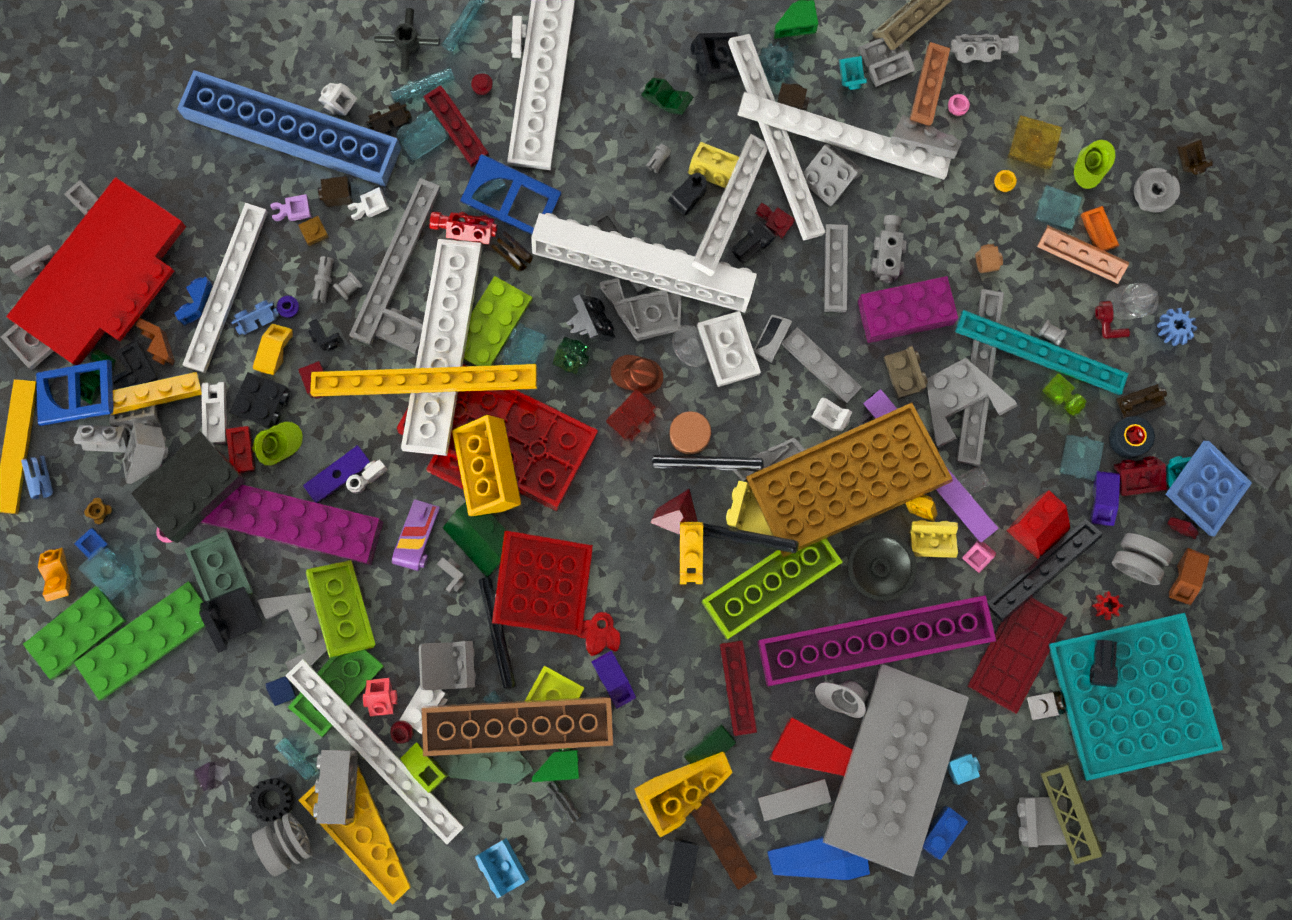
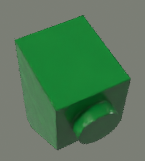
(797, 20)
(559, 766)

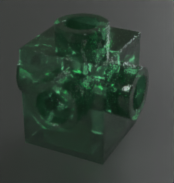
(571, 355)

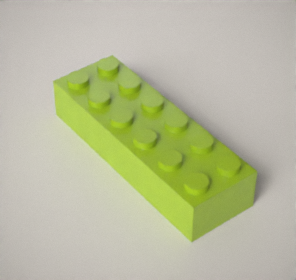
(768, 586)

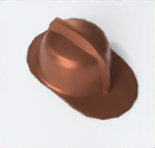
(637, 373)

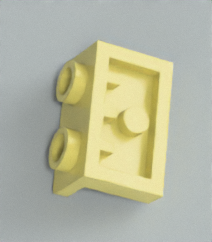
(713, 164)

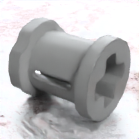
(347, 285)
(1051, 333)

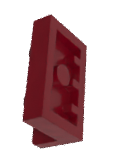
(1141, 476)

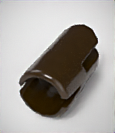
(515, 253)

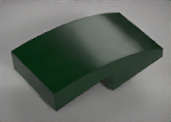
(714, 742)

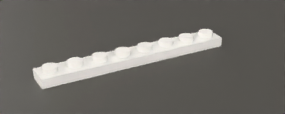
(730, 205)
(225, 288)

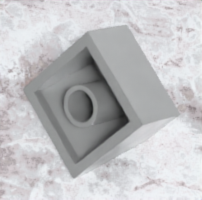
(144, 452)

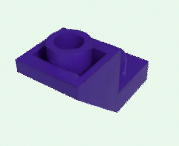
(1105, 498)
(613, 679)

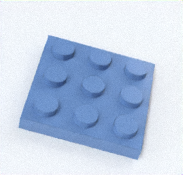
(1208, 488)

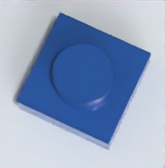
(91, 542)

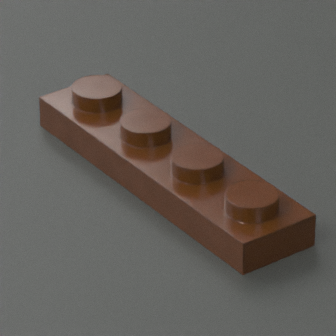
(723, 844)

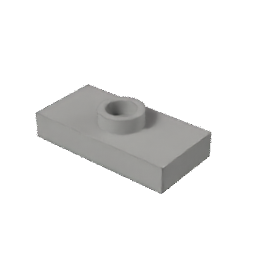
(81, 197)
(34, 262)

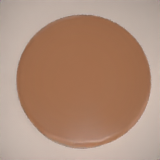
(690, 433)

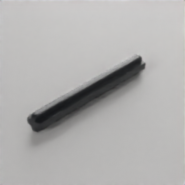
(707, 462)
(750, 538)
(497, 634)

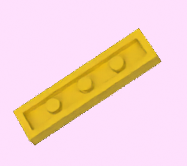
(156, 393)

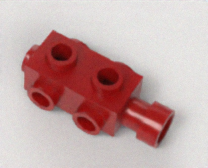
(470, 230)

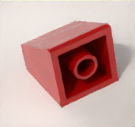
(1041, 524)

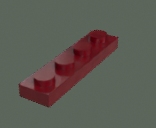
(455, 125)
(738, 688)

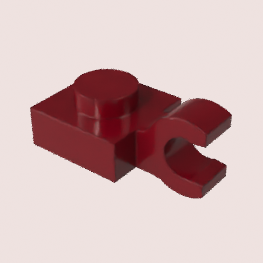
(777, 221)

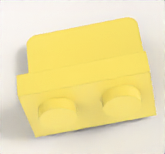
(745, 511)

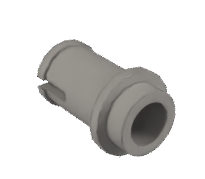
(658, 158)

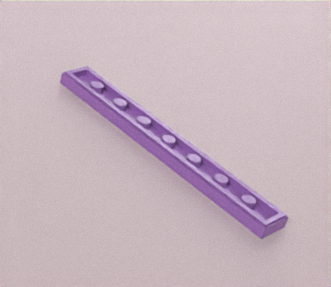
(953, 493)

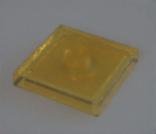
(1034, 142)

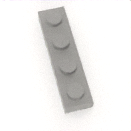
(835, 268)
(821, 365)

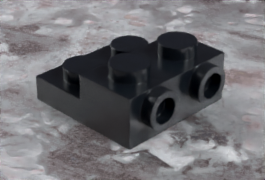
(714, 56)
(260, 401)

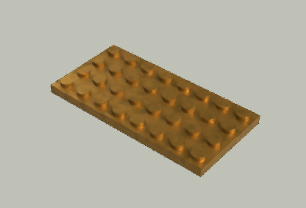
(849, 478)

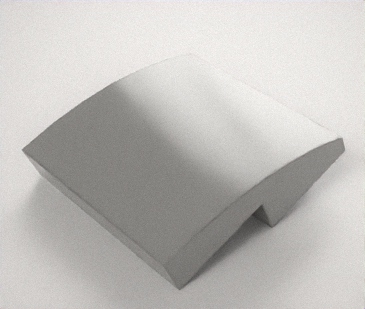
(884, 63)

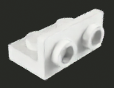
(422, 698)

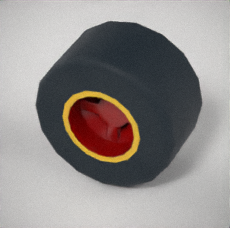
(1135, 429)

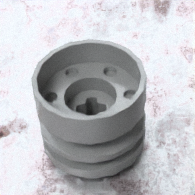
(277, 847)

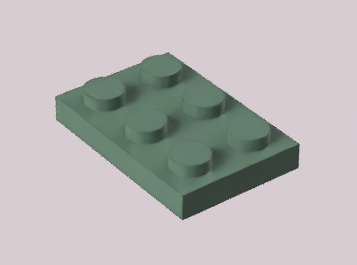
(218, 566)

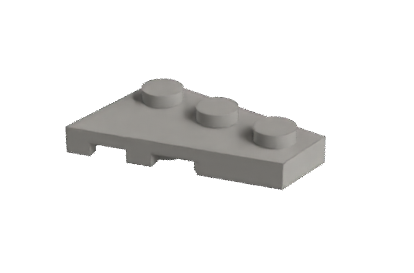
(925, 136)

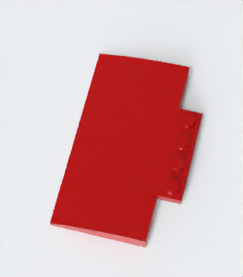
(100, 274)
(542, 442)

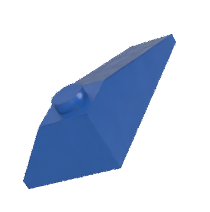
(817, 860)

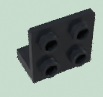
(229, 617)

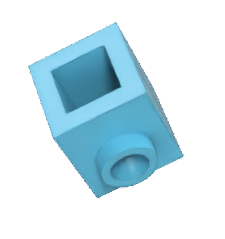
(963, 768)

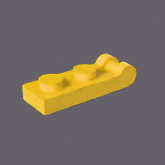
(691, 552)

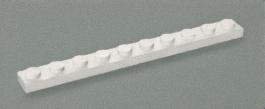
(842, 135)
(778, 141)
(374, 751)

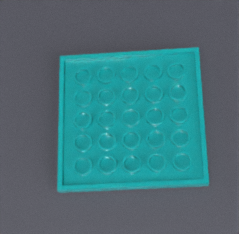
(1153, 712)

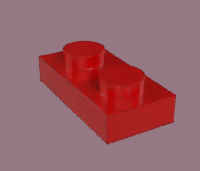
(240, 448)

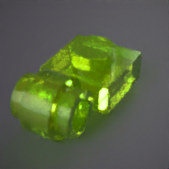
(1060, 390)

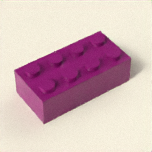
(907, 309)

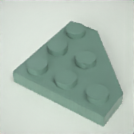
(490, 767)

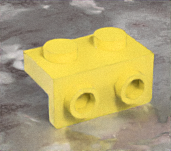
(934, 539)

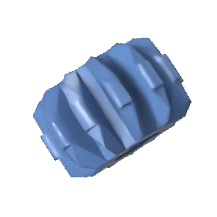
(1181, 334)

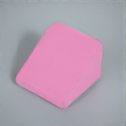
(979, 556)

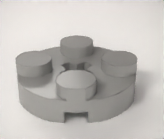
(1150, 201)

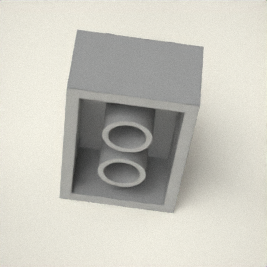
(336, 786)

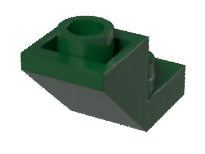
(666, 97)
(90, 381)

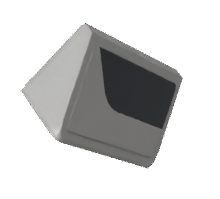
(772, 337)

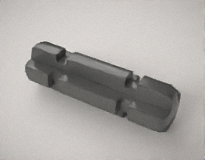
(563, 801)

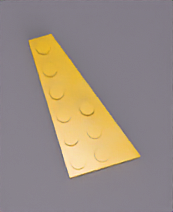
(367, 842)

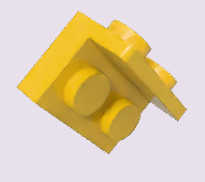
(923, 507)

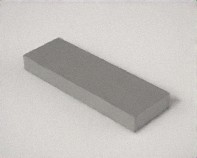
(794, 799)

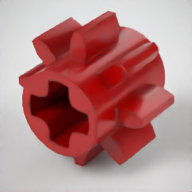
(1113, 601)

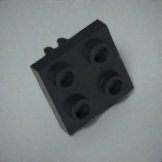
(591, 319)

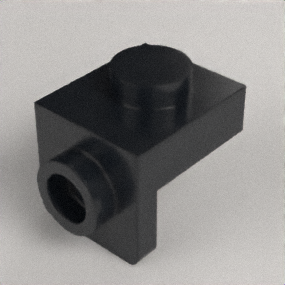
(318, 335)

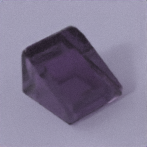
(206, 776)

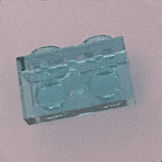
(421, 135)
(524, 346)

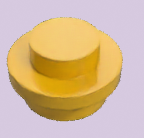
(1005, 180)

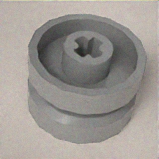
(1142, 558)

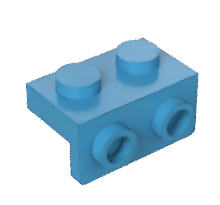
(501, 868)

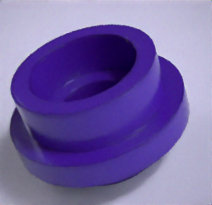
(292, 311)

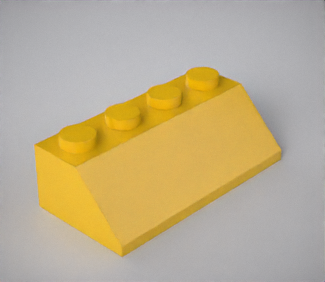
(486, 466)

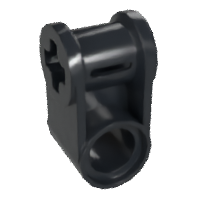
(686, 196)

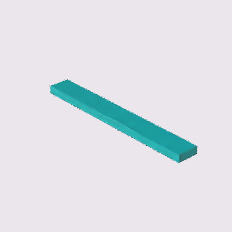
(1041, 352)

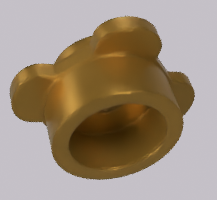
(91, 510)

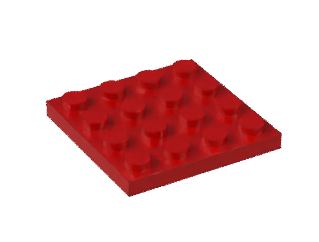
(542, 583)

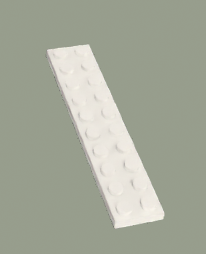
(541, 84)
(442, 343)

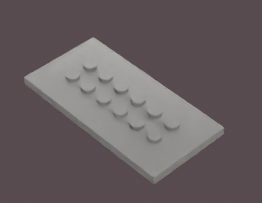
(896, 770)

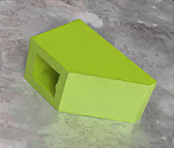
(423, 768)

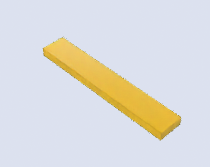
(16, 444)

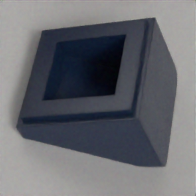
(280, 690)

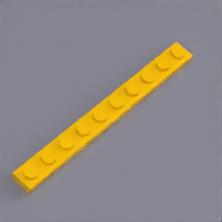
(424, 380)

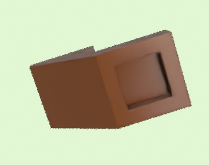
(160, 344)
(1191, 576)

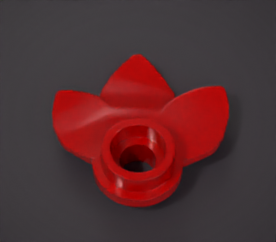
(599, 637)

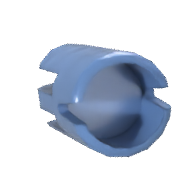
(37, 482)

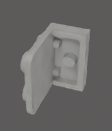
(447, 665)
(1040, 821)

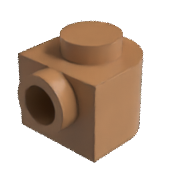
(988, 258)

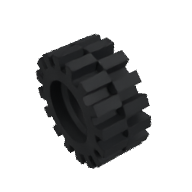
(257, 799)

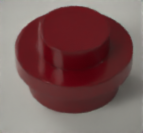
(482, 84)
(401, 732)

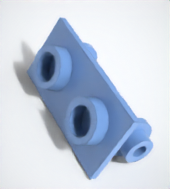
(246, 320)

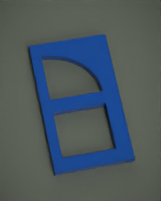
(490, 169)
(50, 412)

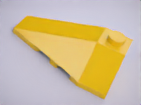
(677, 793)

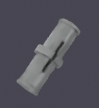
(323, 279)

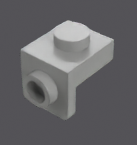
(451, 568)

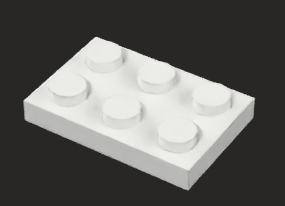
(728, 348)

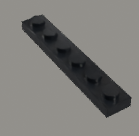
(1044, 570)

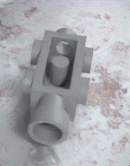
(982, 50)
(889, 252)

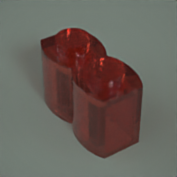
(631, 416)

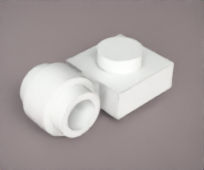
(372, 472)

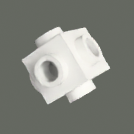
(337, 99)

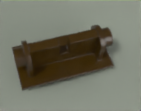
(396, 114)
(1142, 401)

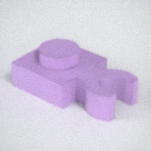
(295, 208)

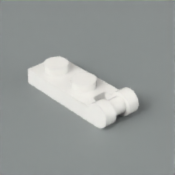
(214, 412)

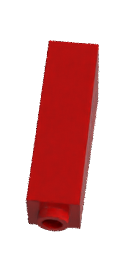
(810, 749)

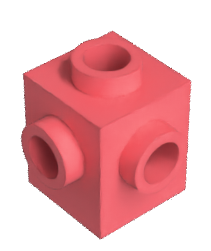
(379, 697)

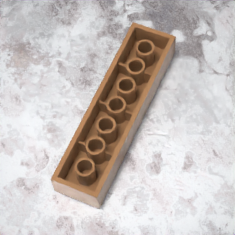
(517, 726)

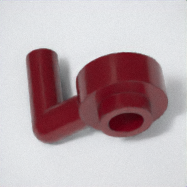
(1105, 314)

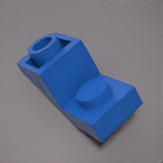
(199, 292)

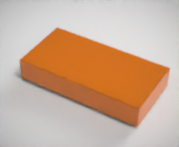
(1099, 229)

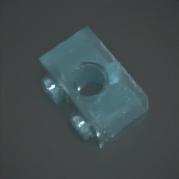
(93, 570)

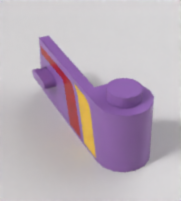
(415, 535)

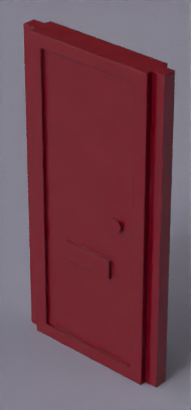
(1017, 654)

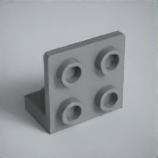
(831, 173)

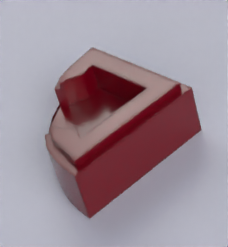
(1183, 527)

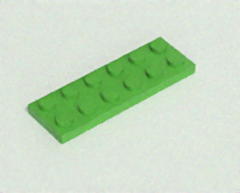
(142, 641)

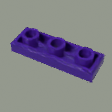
(325, 482)

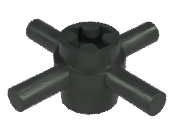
(400, 39)

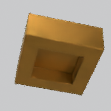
(313, 230)

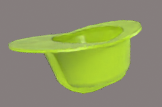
(1094, 163)
(277, 443)

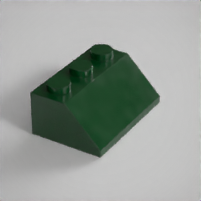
(478, 537)

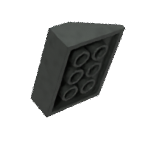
(187, 487)

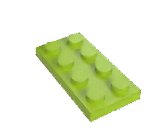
(494, 321)
(340, 608)

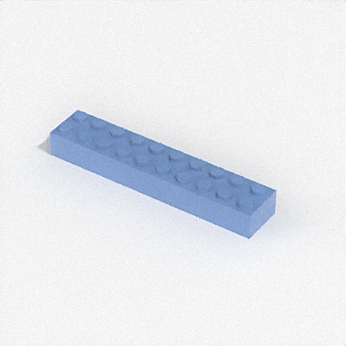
(289, 128)

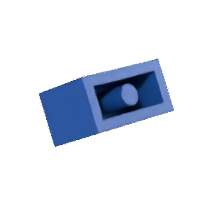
(943, 832)

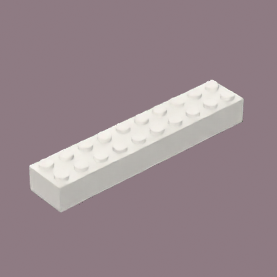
(640, 262)

